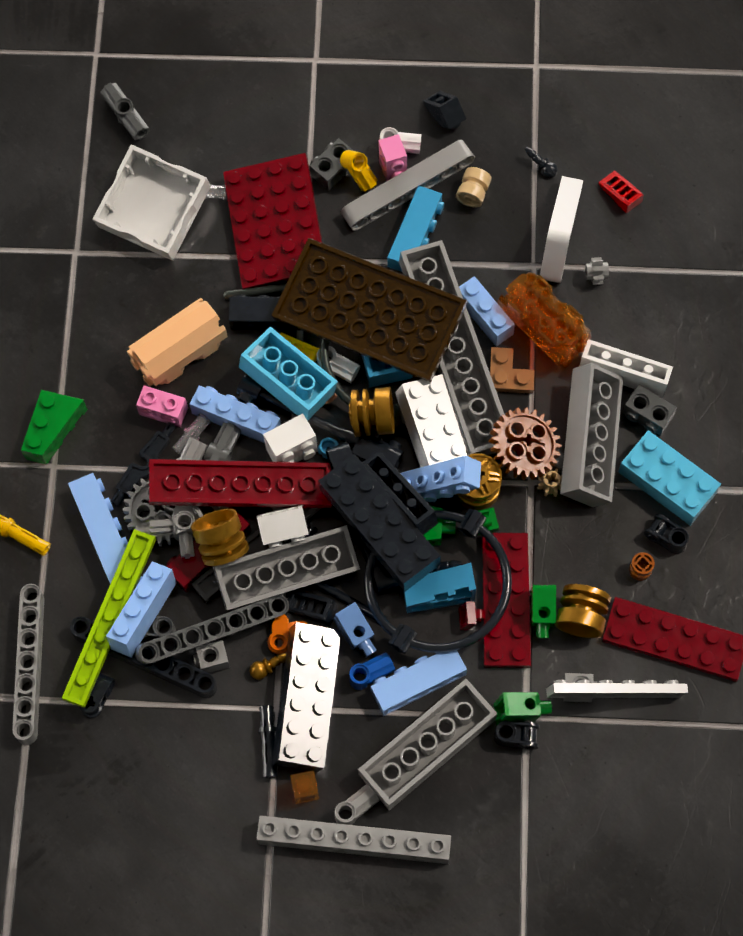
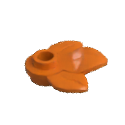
(280, 631)

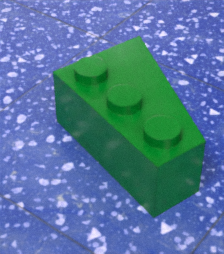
(50, 424)

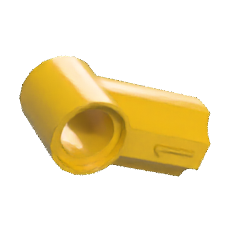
(359, 169)

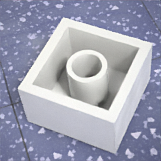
(291, 441)
(282, 525)

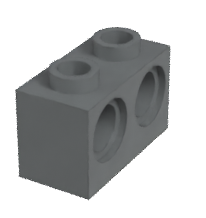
(328, 161)
(653, 406)

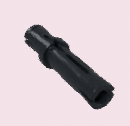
(267, 733)

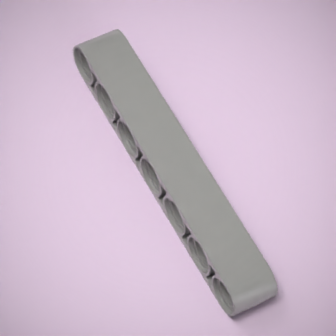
(403, 186)
(31, 674)

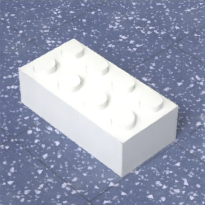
(431, 421)

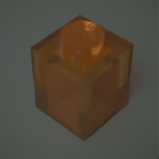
(304, 787)

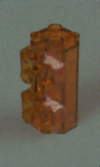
(545, 319)

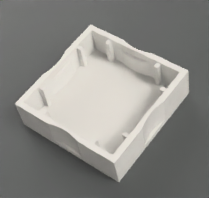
(152, 202)

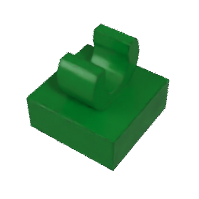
(491, 520)

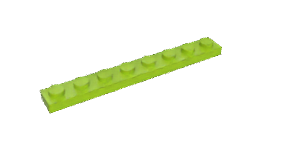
(119, 592)

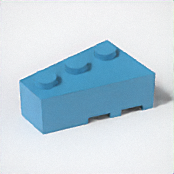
(442, 589)

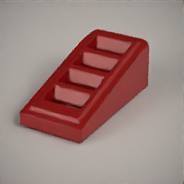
(624, 204)

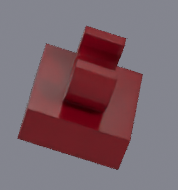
(469, 616)

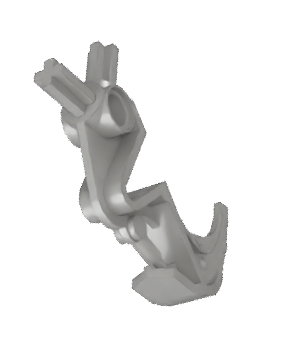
(184, 534)

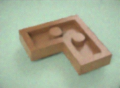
(508, 379)

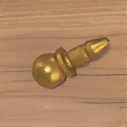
(259, 669)

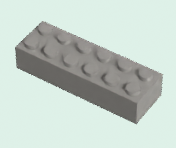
(592, 435)
(286, 567)
(427, 744)

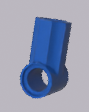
(372, 669)

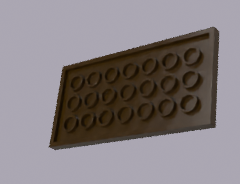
(370, 309)

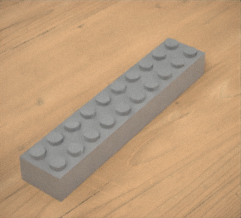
(463, 360)

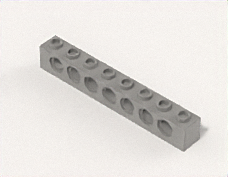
(354, 839)

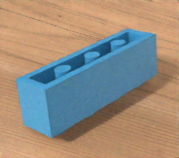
(416, 224)

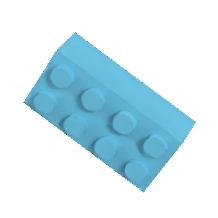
(287, 374)
(669, 477)

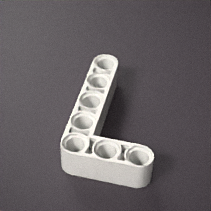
(560, 229)

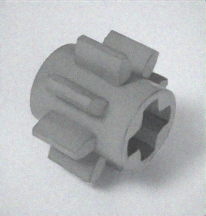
(597, 271)

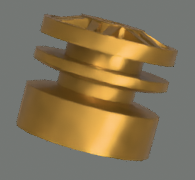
(372, 411)
(489, 485)
(219, 537)
(583, 611)

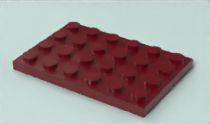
(271, 218)

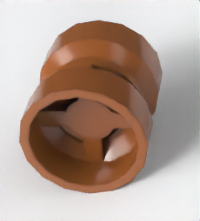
(641, 571)

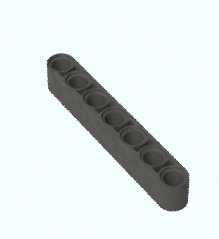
(223, 629)

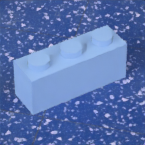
(486, 312)

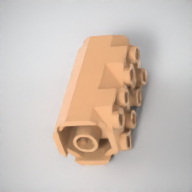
(177, 342)

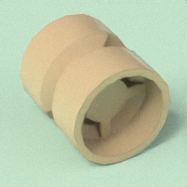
(473, 187)

